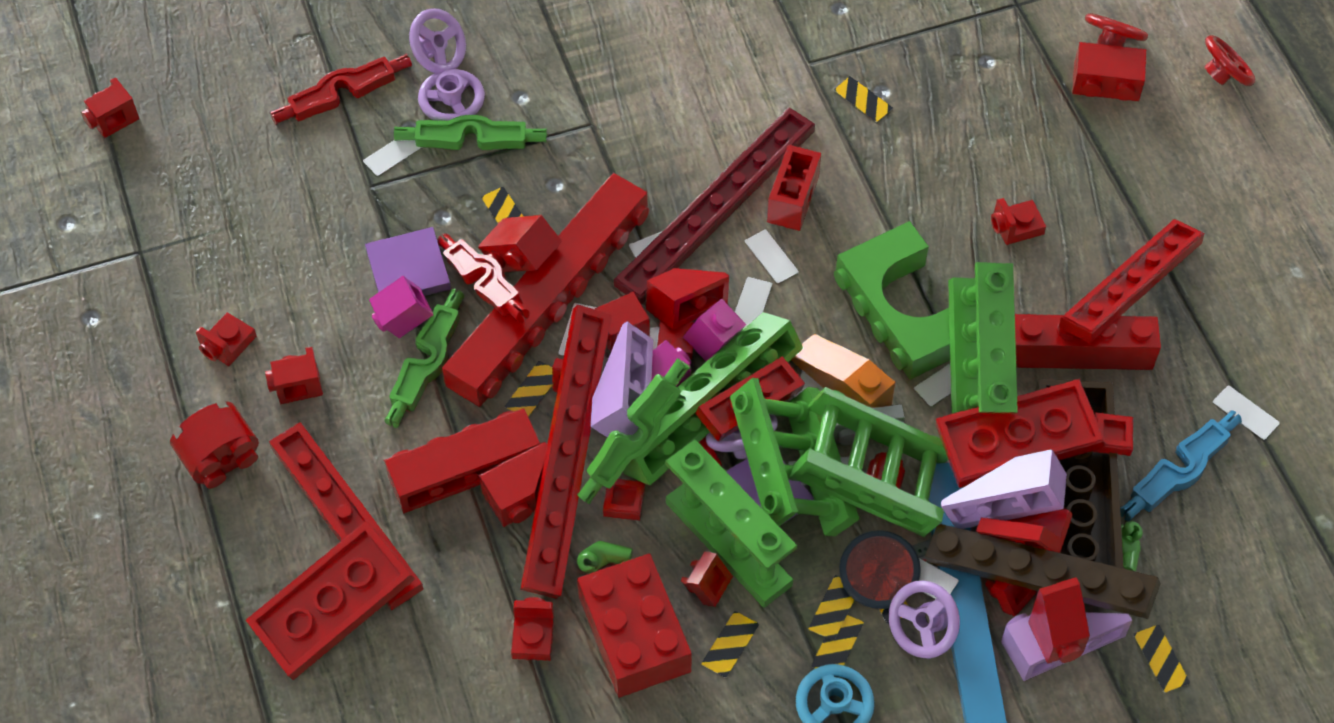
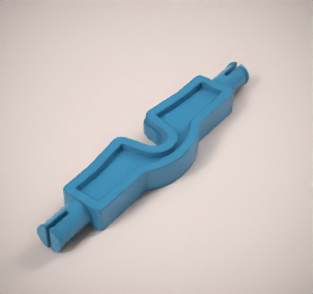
(1168, 477)

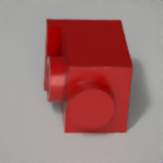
(110, 109)
(295, 377)

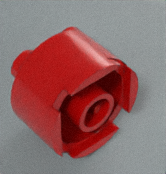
(215, 443)

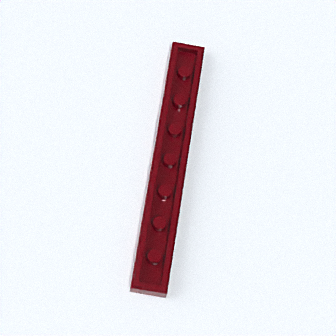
(715, 203)

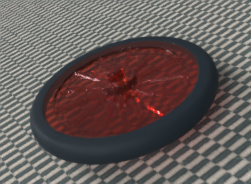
(878, 567)

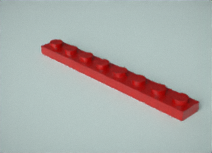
(565, 453)

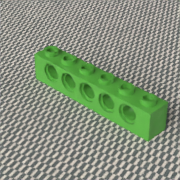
(748, 352)

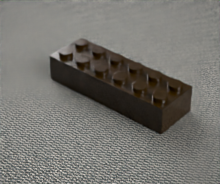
(1093, 490)

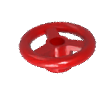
(1113, 31)
(1227, 63)

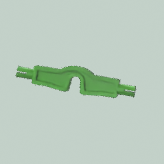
(452, 133)
(418, 372)
(622, 448)

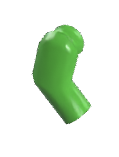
(1131, 546)
(601, 554)

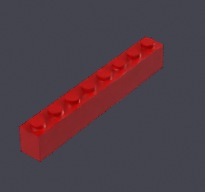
(586, 245)

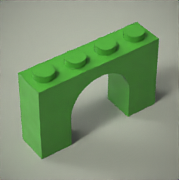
(866, 270)

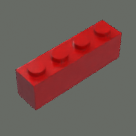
(1124, 345)
(456, 461)

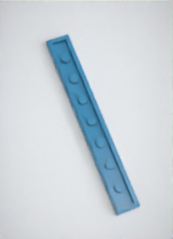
(973, 648)

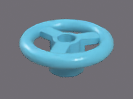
(838, 687)

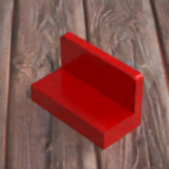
(1038, 530)

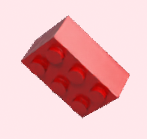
(634, 625)

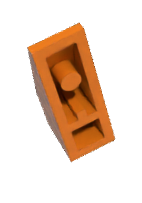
(845, 372)

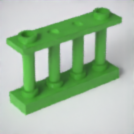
(983, 340)
(766, 463)
(855, 486)
(730, 523)

